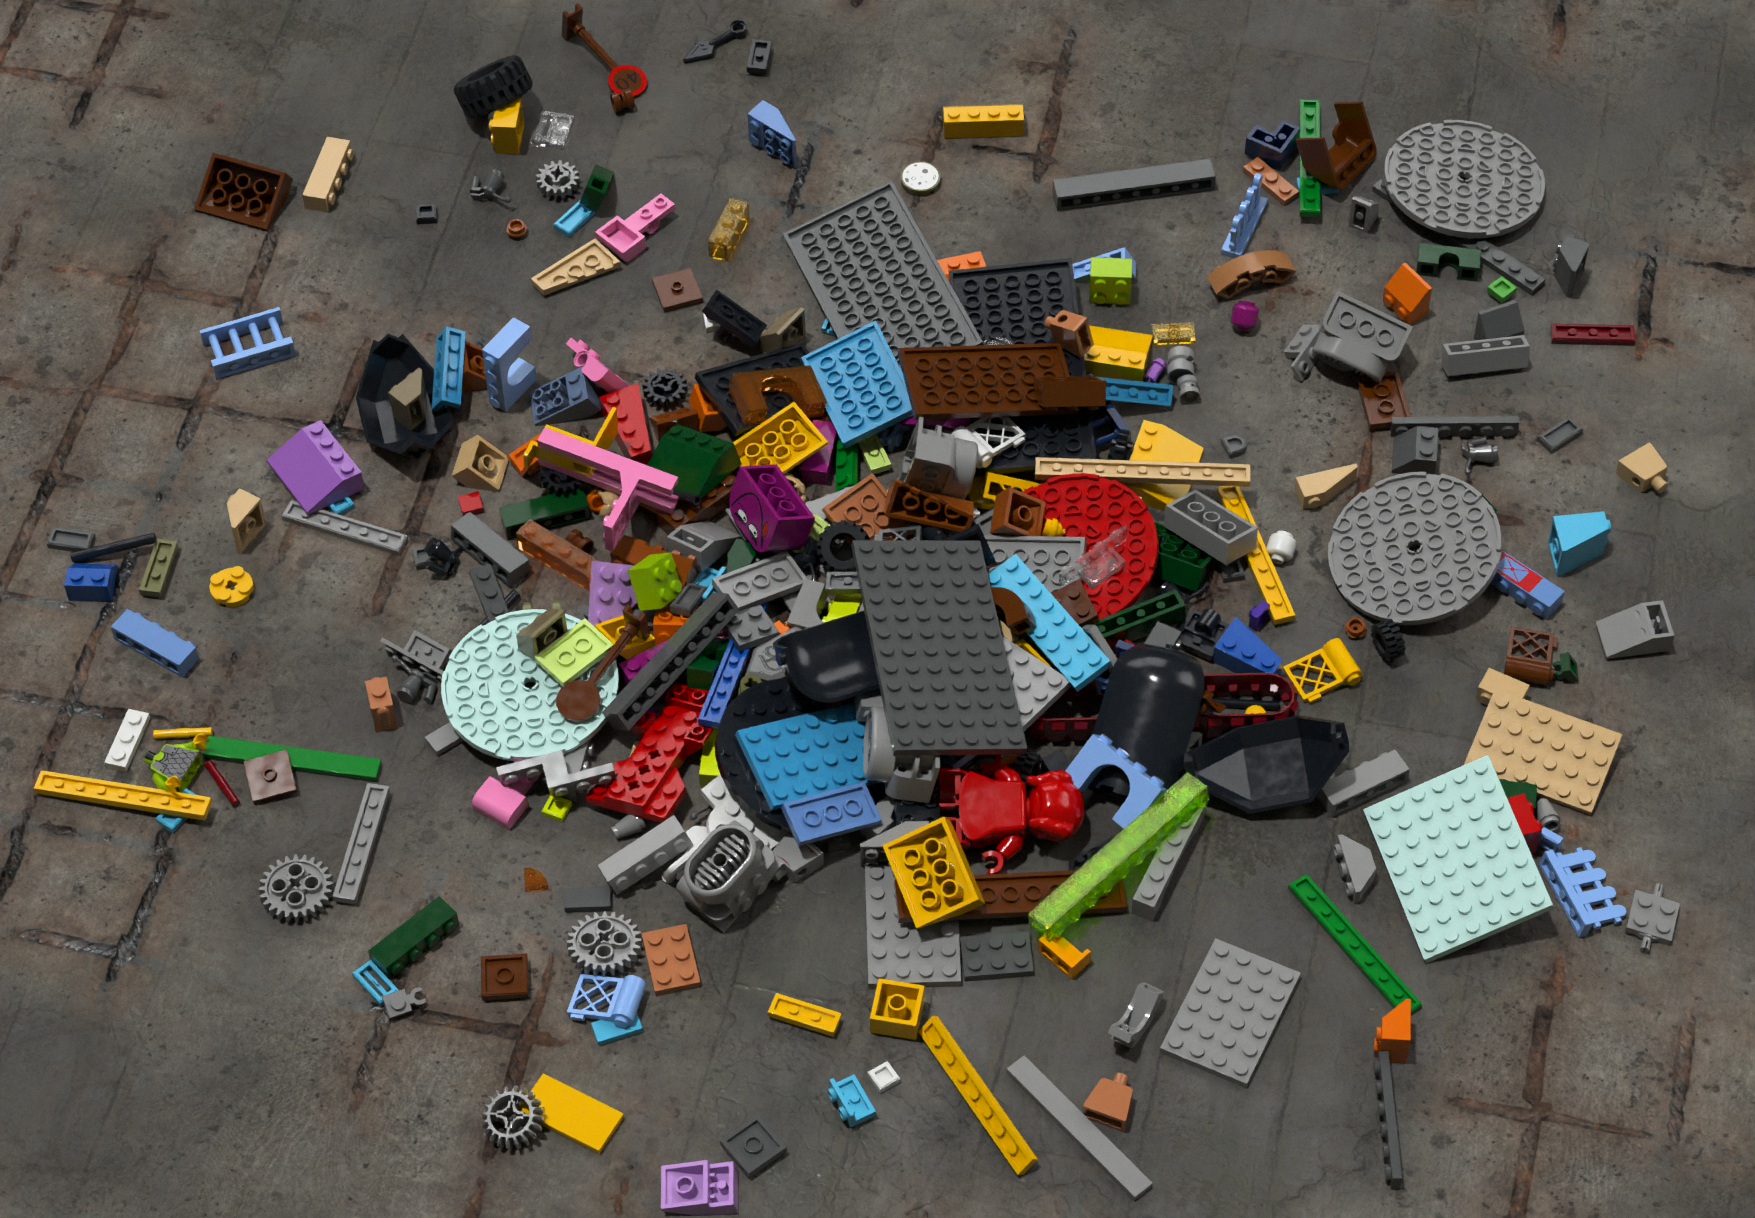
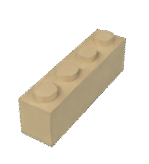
(327, 174)

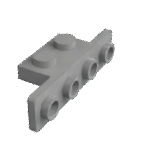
(1301, 350)
(423, 650)

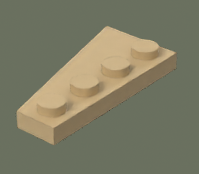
(576, 267)

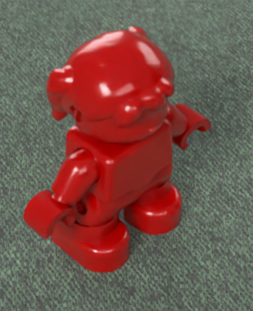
(1000, 811)

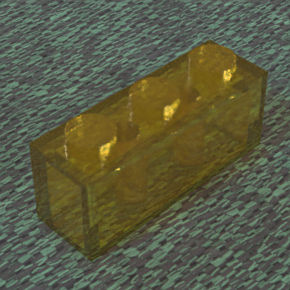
(728, 229)

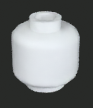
(1281, 547)

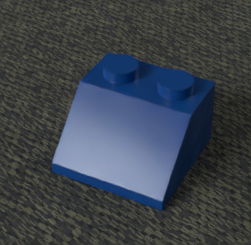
(90, 582)

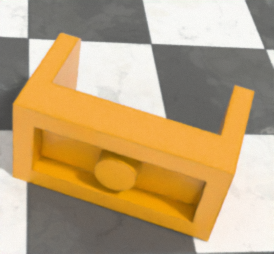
(1064, 955)

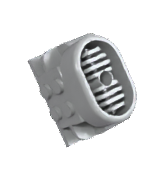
(1359, 337)
(939, 462)
(904, 776)
(727, 874)

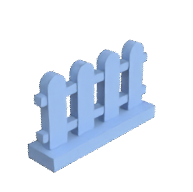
(1246, 221)
(1569, 892)

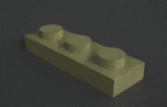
(158, 568)

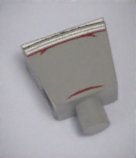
(797, 860)

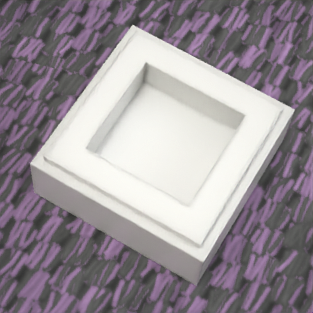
(883, 1077)

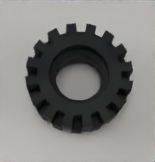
(1388, 640)
(1027, 765)

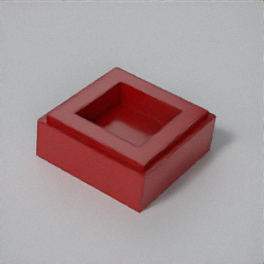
(470, 503)

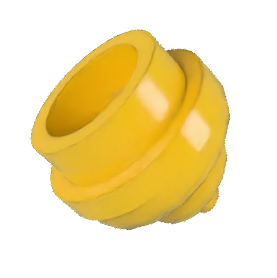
(1053, 528)

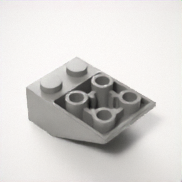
(702, 540)
(1636, 631)
(872, 849)

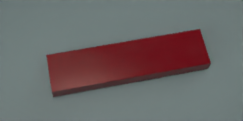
(1592, 334)

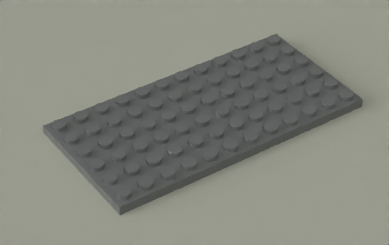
(876, 266)
(938, 648)

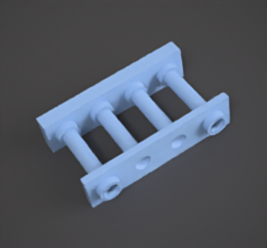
(249, 358)

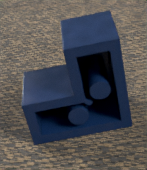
(1274, 146)

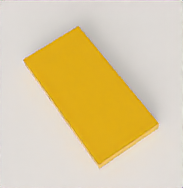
(575, 1114)

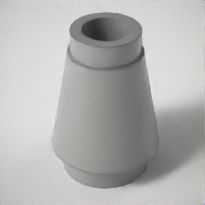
(1547, 815)
(627, 826)

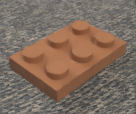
(671, 959)

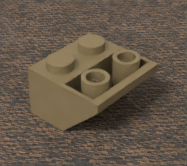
(409, 400)

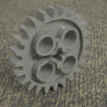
(296, 888)
(604, 944)

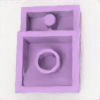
(699, 1188)

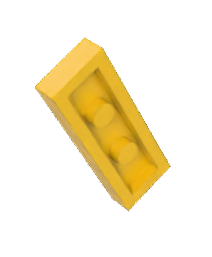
(804, 1014)

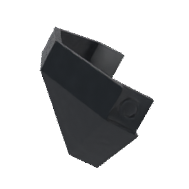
(387, 366)
(1270, 762)

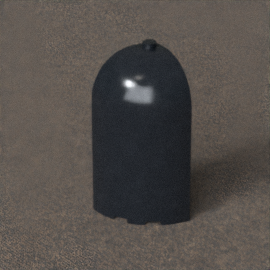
(829, 659)
(1149, 713)

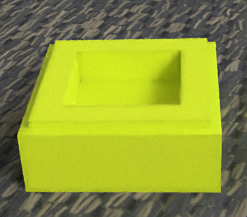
(556, 808)

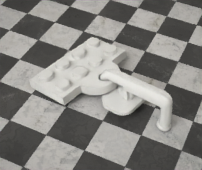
(725, 810)

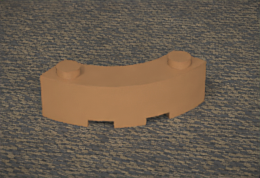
(1251, 267)

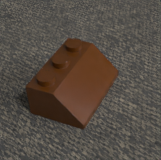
(1070, 392)

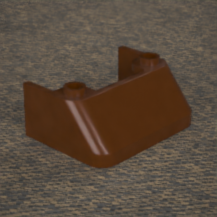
(1350, 154)

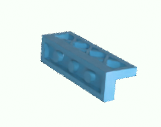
(448, 368)
(1138, 391)

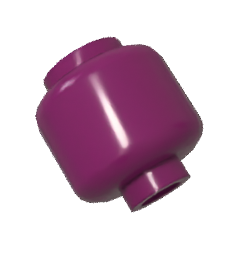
(1244, 315)

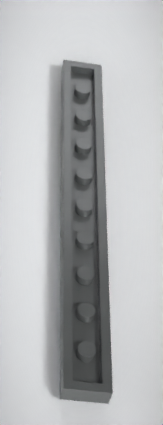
(1490, 254)

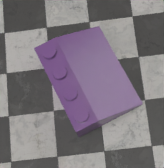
(316, 468)

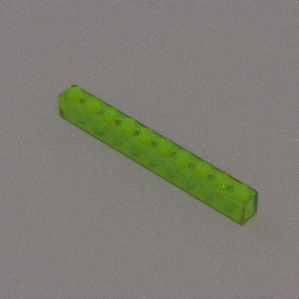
(1118, 857)

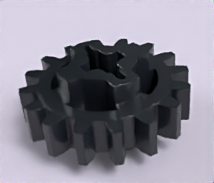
(665, 387)
(1121, 447)
(559, 482)

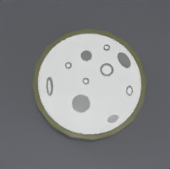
(920, 178)

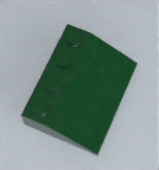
(695, 459)
(1181, 561)

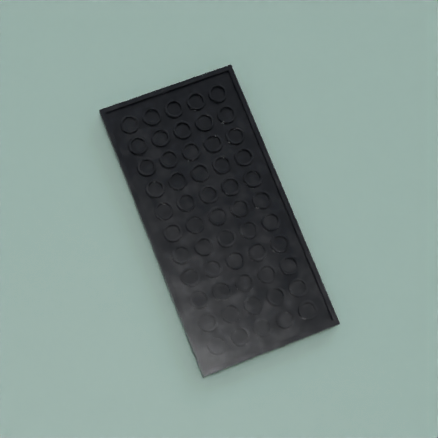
(1013, 305)

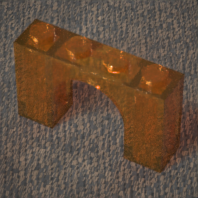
(796, 381)

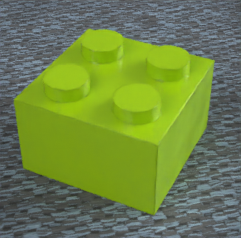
(1110, 280)
(655, 581)

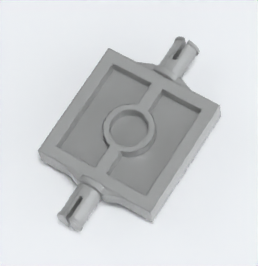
(1652, 917)

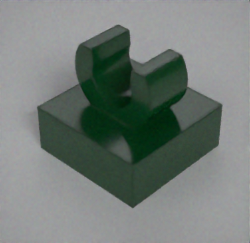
(1568, 668)

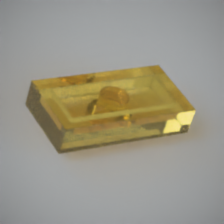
(1173, 333)

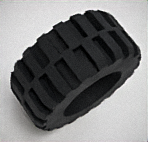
(493, 86)

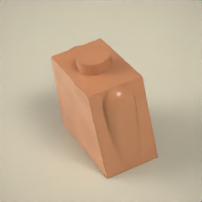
(381, 704)

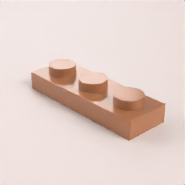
(1272, 181)

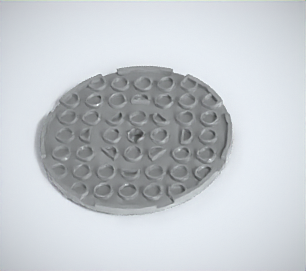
(1426, 184)
(1446, 574)

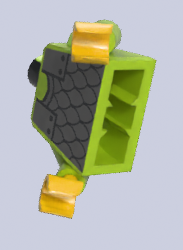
(176, 764)

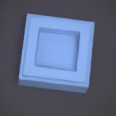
(1550, 841)

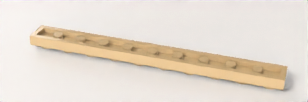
(1147, 471)

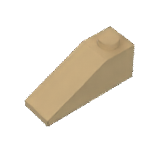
(1320, 487)

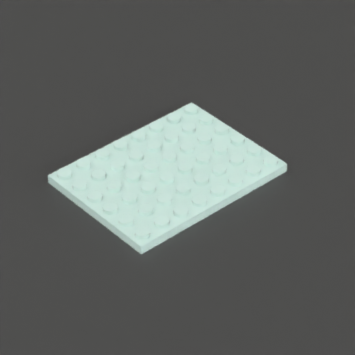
(1458, 859)

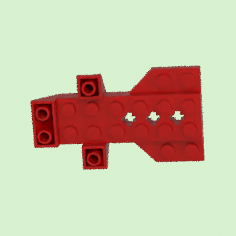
(650, 779)

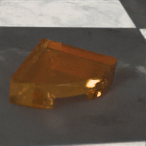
(534, 880)

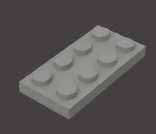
(761, 581)

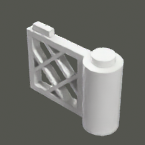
(985, 451)

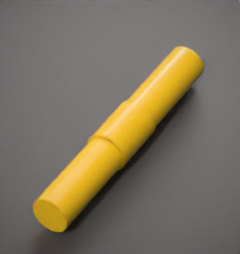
(181, 733)

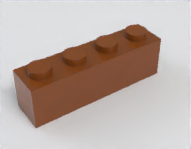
(927, 508)
(633, 550)

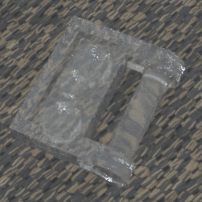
(557, 133)

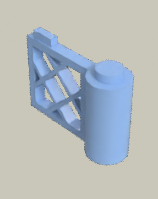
(624, 998)

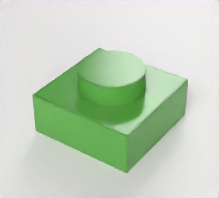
(1501, 289)

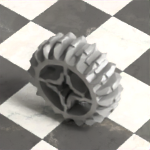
(512, 1135)

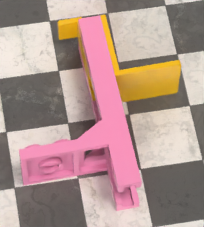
(598, 466)

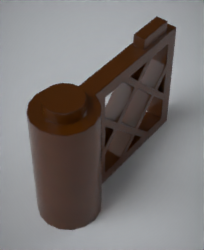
(1527, 667)

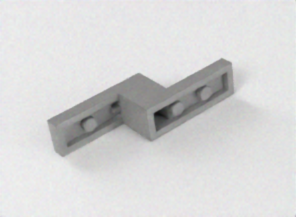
(556, 773)

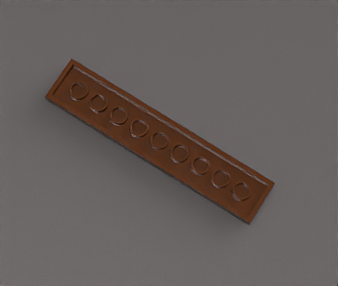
(1019, 894)

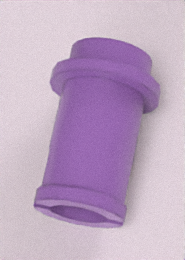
(1158, 367)

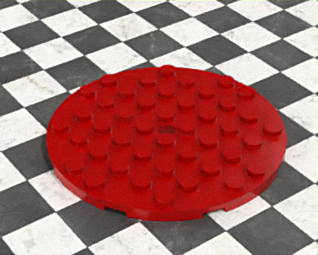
(1093, 509)

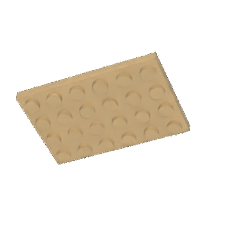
(1546, 749)

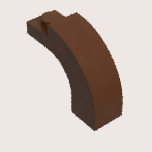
(1017, 613)

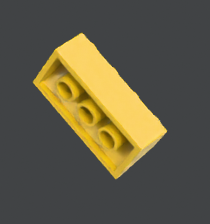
(983, 121)

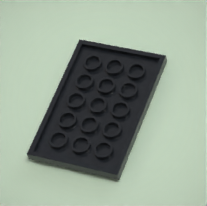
(717, 379)

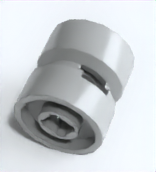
(1180, 363)

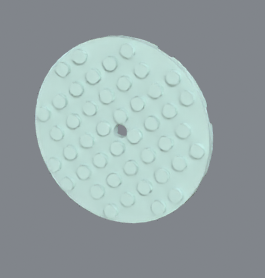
(495, 710)

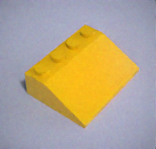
(1118, 354)
(780, 440)
(1162, 444)
(933, 873)

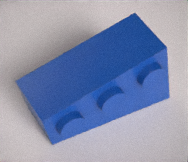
(1245, 652)

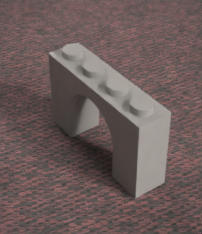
(809, 606)

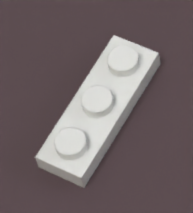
(127, 740)

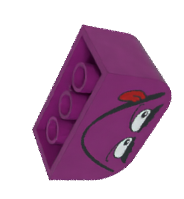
(769, 509)

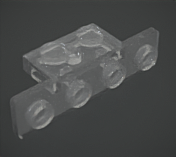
(1097, 563)

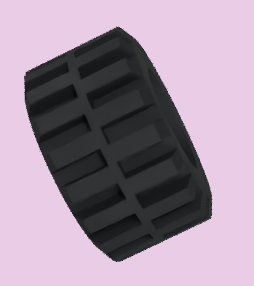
(827, 539)

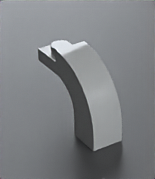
(1137, 1016)

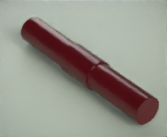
(222, 783)

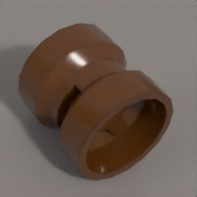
(622, 100)
(576, 538)

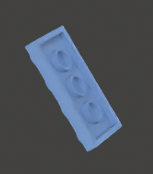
(831, 813)

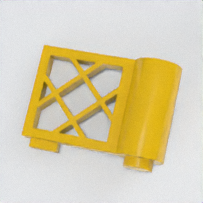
(1339, 665)

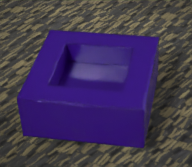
(1258, 615)

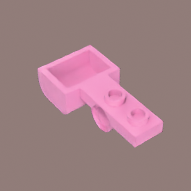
(626, 236)
(594, 368)
(503, 801)

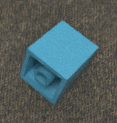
(1577, 539)

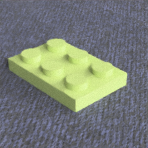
(574, 652)

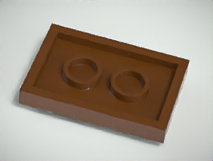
(1382, 399)
(1076, 602)

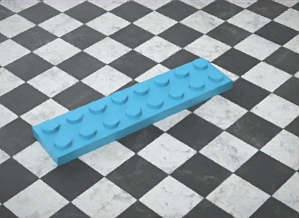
(1055, 629)

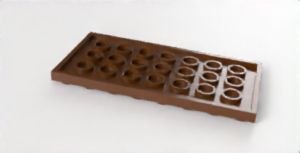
(979, 379)

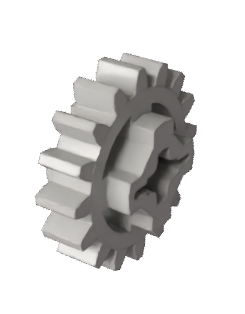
(557, 179)

